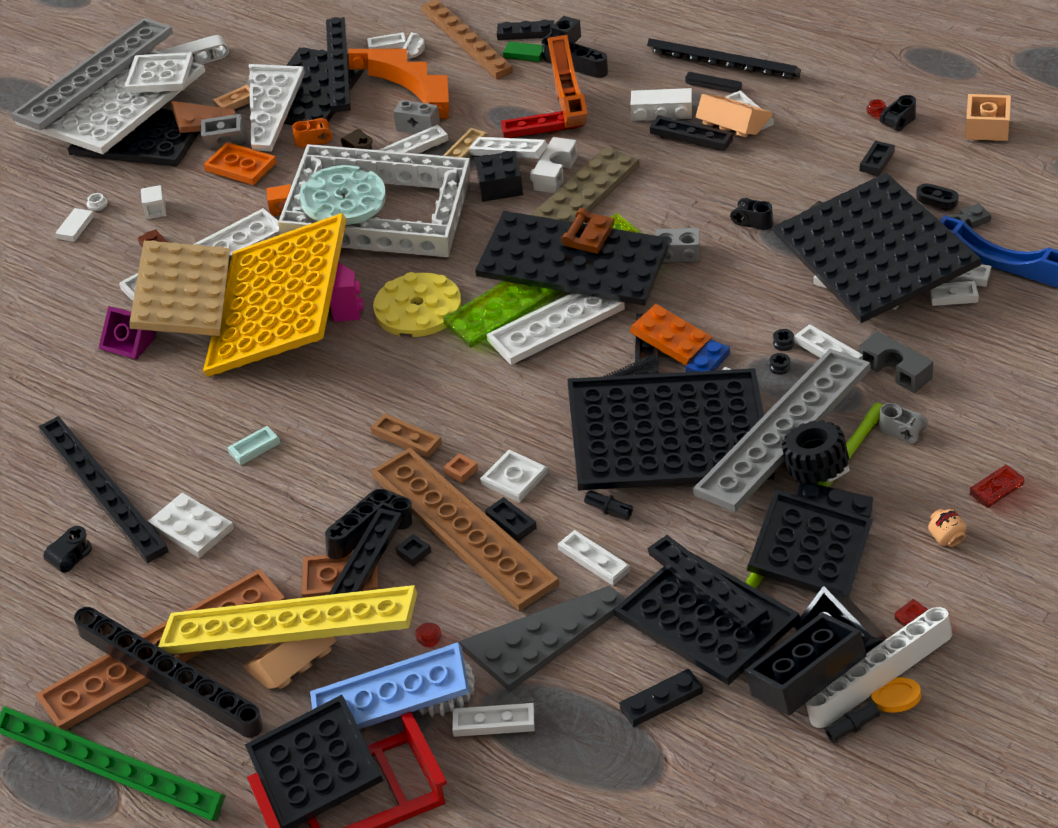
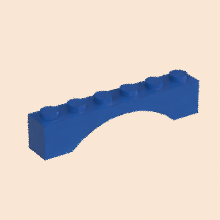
(1034, 265)

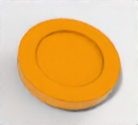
(897, 695)

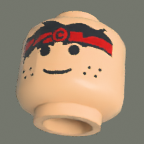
(947, 527)

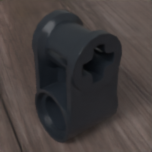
(899, 112)
(755, 213)
(66, 551)

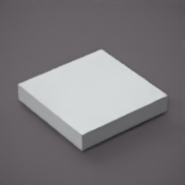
(514, 476)

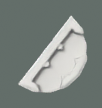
(414, 45)

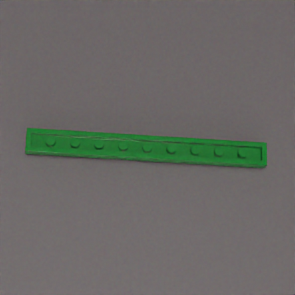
(111, 763)

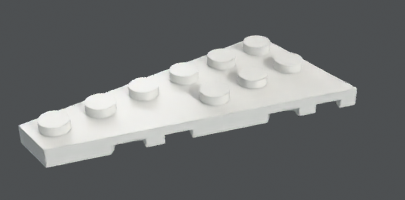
(271, 97)

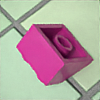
(345, 298)

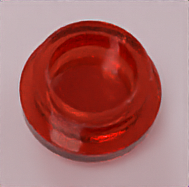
(875, 107)
(428, 634)

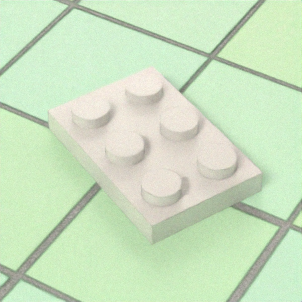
(191, 525)

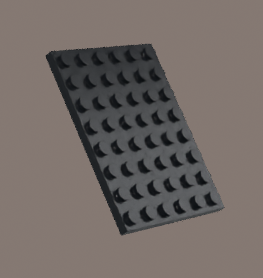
(876, 247)
(659, 425)

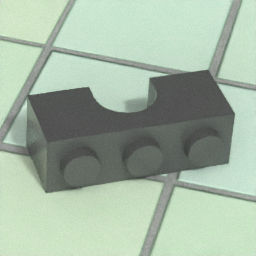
(911, 367)

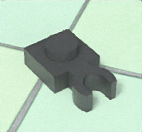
(973, 215)

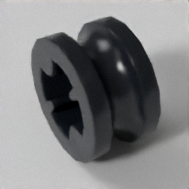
(783, 339)
(782, 368)

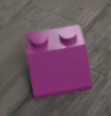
(118, 336)

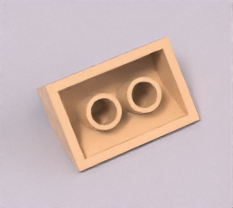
(732, 115)
(283, 659)

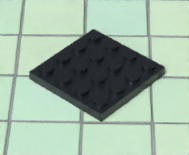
(809, 544)
(313, 763)

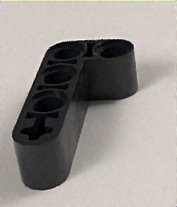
(584, 59)
(347, 531)

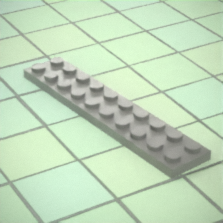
(91, 74)
(760, 450)

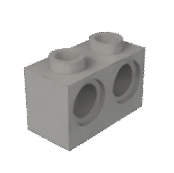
(683, 244)

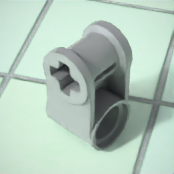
(900, 422)

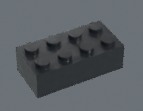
(805, 663)

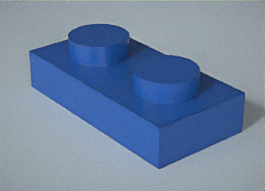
(709, 357)

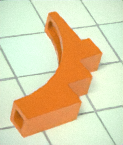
(566, 85)

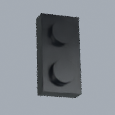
(877, 158)
(511, 519)

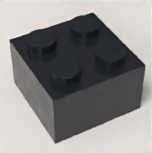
(499, 176)

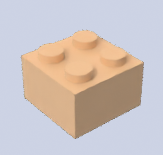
(988, 117)

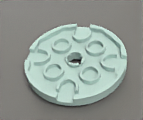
(362, 191)

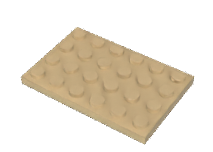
(180, 288)

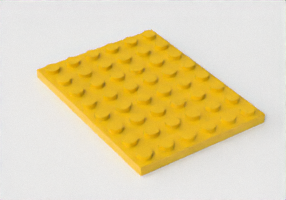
(277, 295)

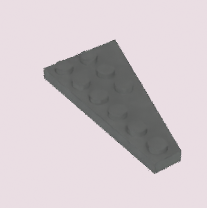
(530, 643)

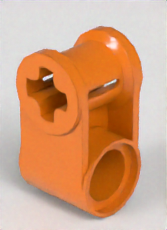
(310, 132)

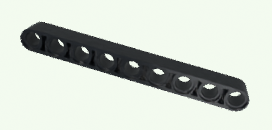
(94, 627)

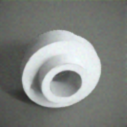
(96, 202)

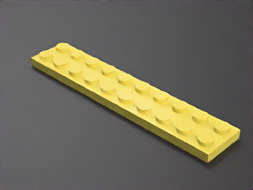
(289, 620)

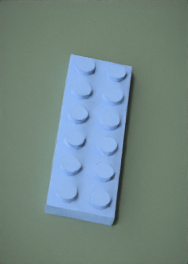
(400, 686)

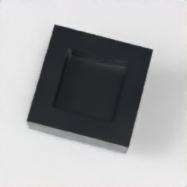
(413, 550)

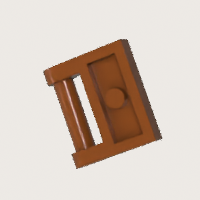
(594, 233)

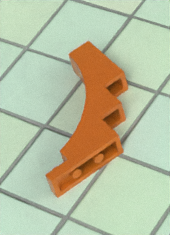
(393, 66)

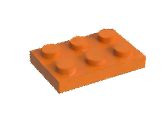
(240, 163)
(670, 334)

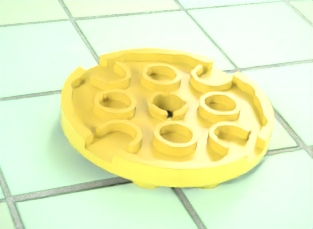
(396, 308)

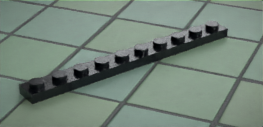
(103, 490)

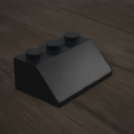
(839, 606)

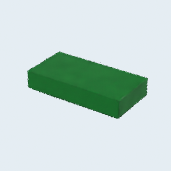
(523, 51)

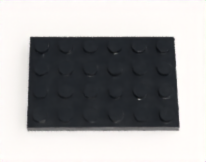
(313, 95)
(151, 142)
(698, 629)

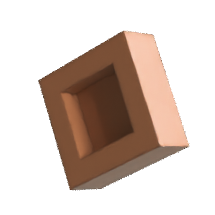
(460, 468)

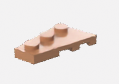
(190, 115)

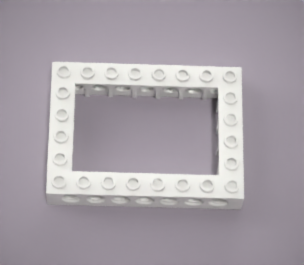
(396, 168)

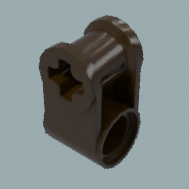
(357, 140)

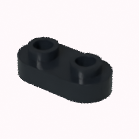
(937, 196)

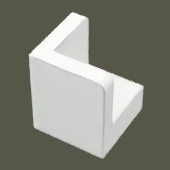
(153, 202)

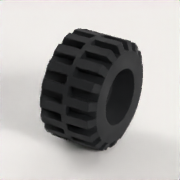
(815, 451)

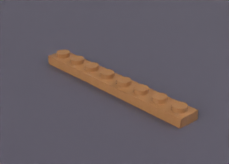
(467, 39)

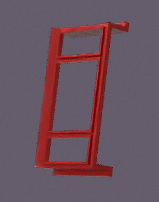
(394, 815)

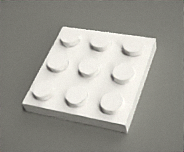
(159, 73)

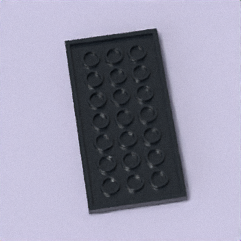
(531, 253)

